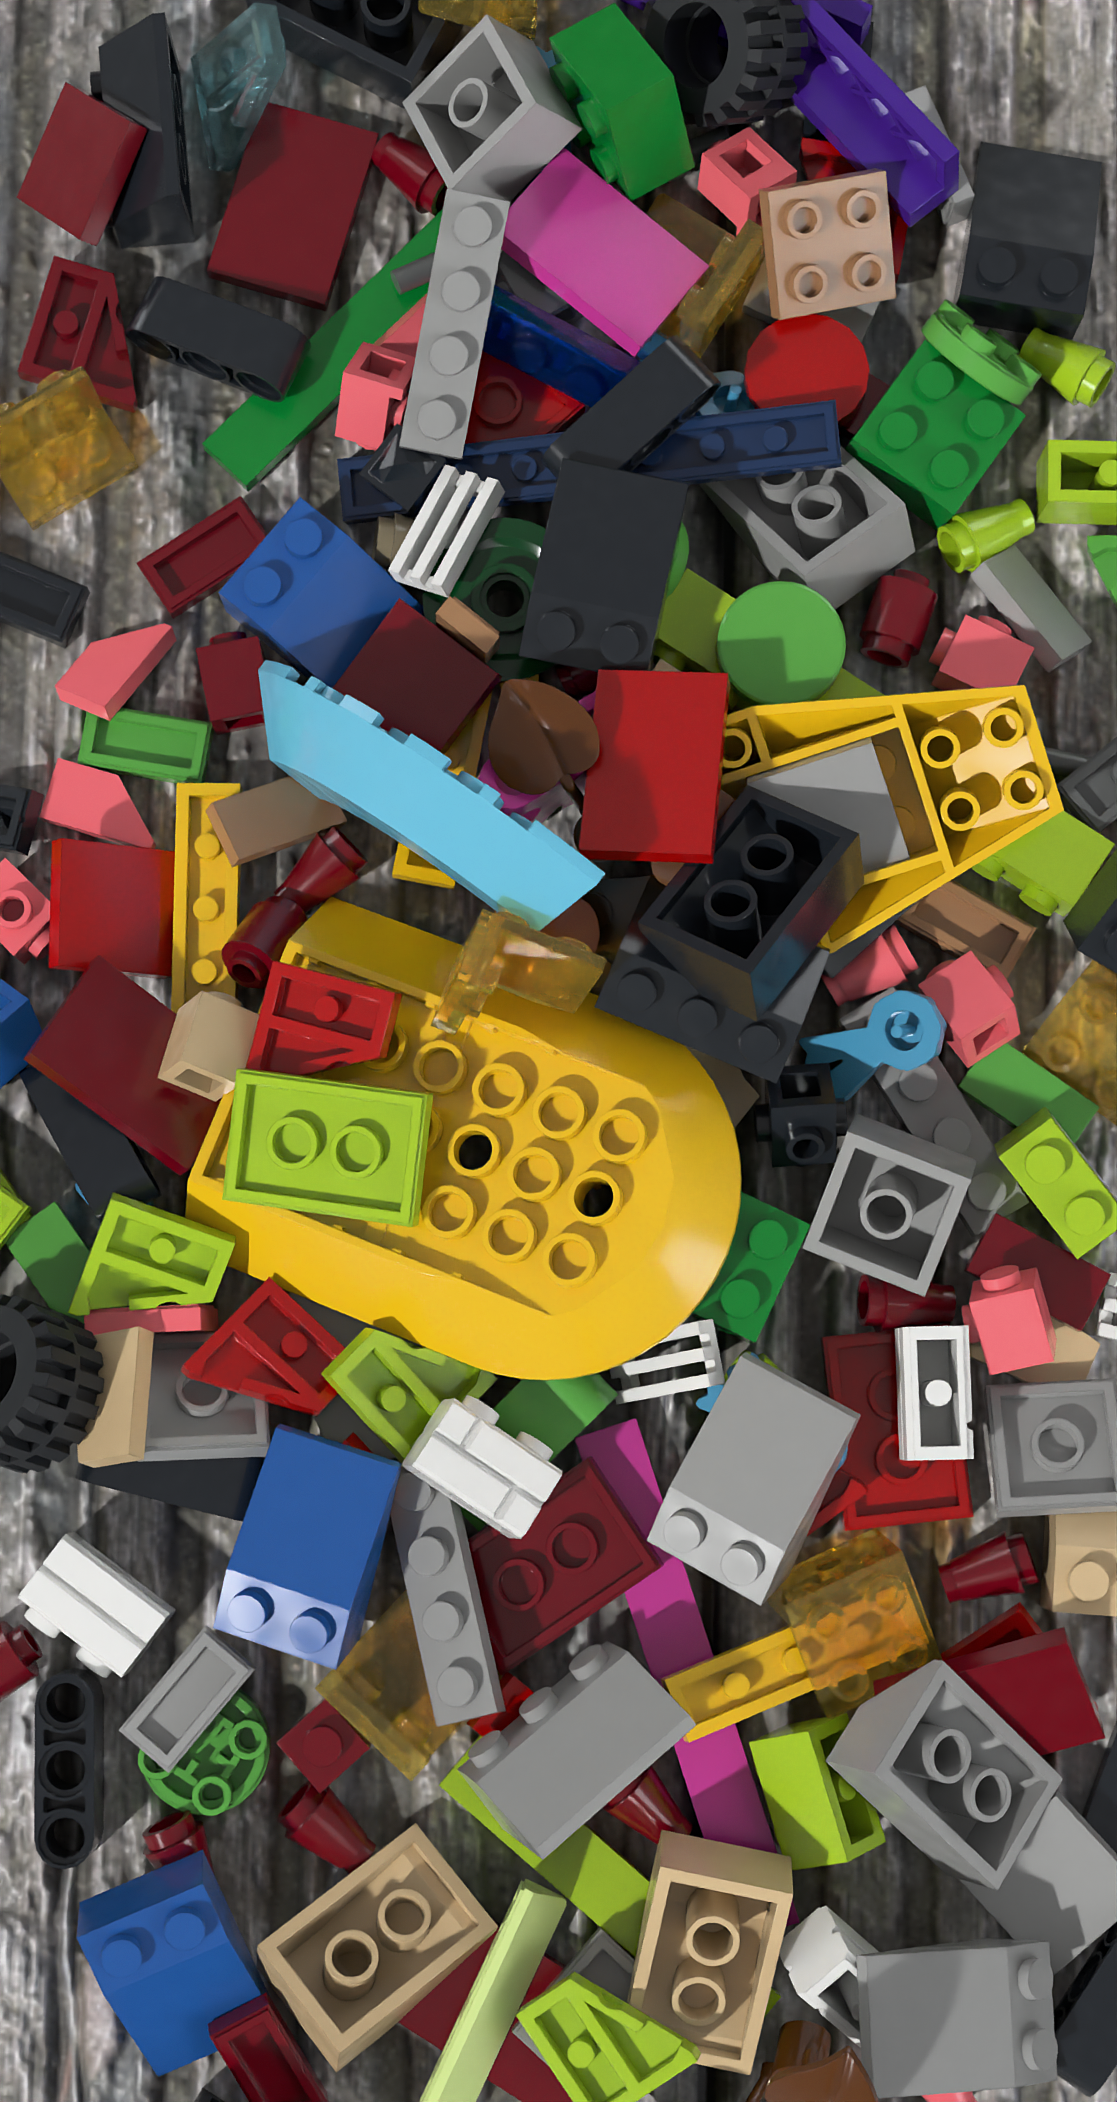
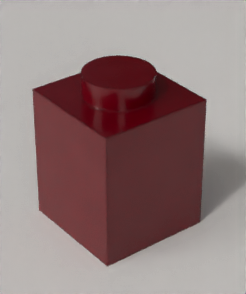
(232, 681)
(323, 1745)

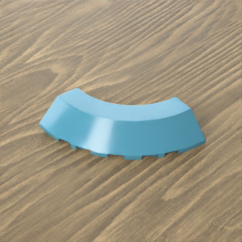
(408, 793)

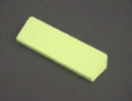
(496, 1995)

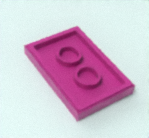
(599, 252)

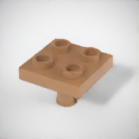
(828, 243)

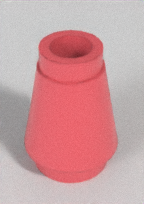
(874, 969)

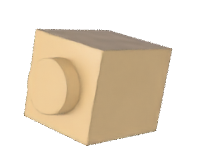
(209, 1044)

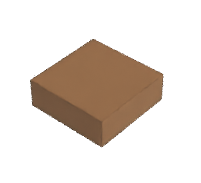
(468, 629)

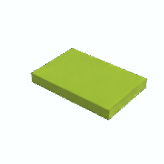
(327, 1147)

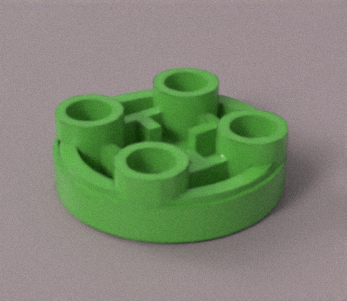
(982, 356)
(781, 644)
(220, 1765)

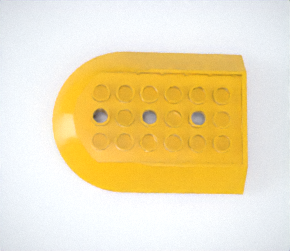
(504, 1253)

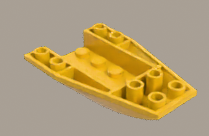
(957, 765)

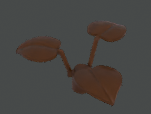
(540, 740)
(808, 2073)

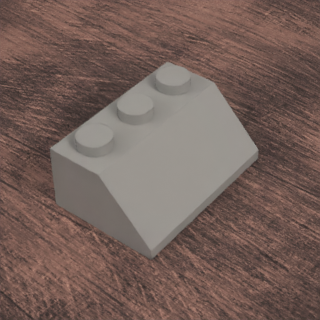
(574, 1747)
(947, 1773)

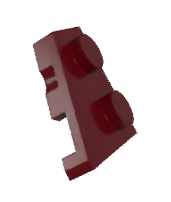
(81, 326)

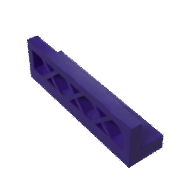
(872, 118)

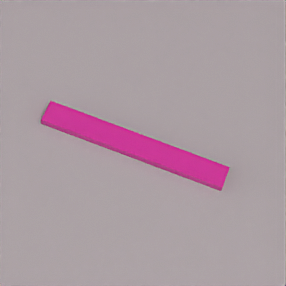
(674, 1640)

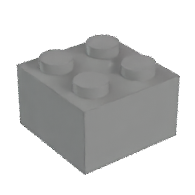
(491, 113)
(890, 1204)

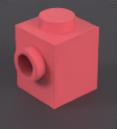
(979, 655)
(22, 915)
(974, 1005)
(1010, 1319)

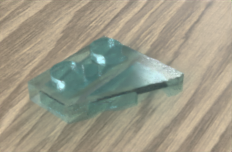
(236, 80)

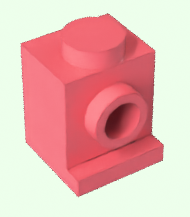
(736, 171)
(373, 395)

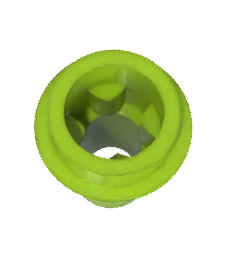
(1068, 366)
(983, 533)

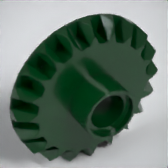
(501, 561)

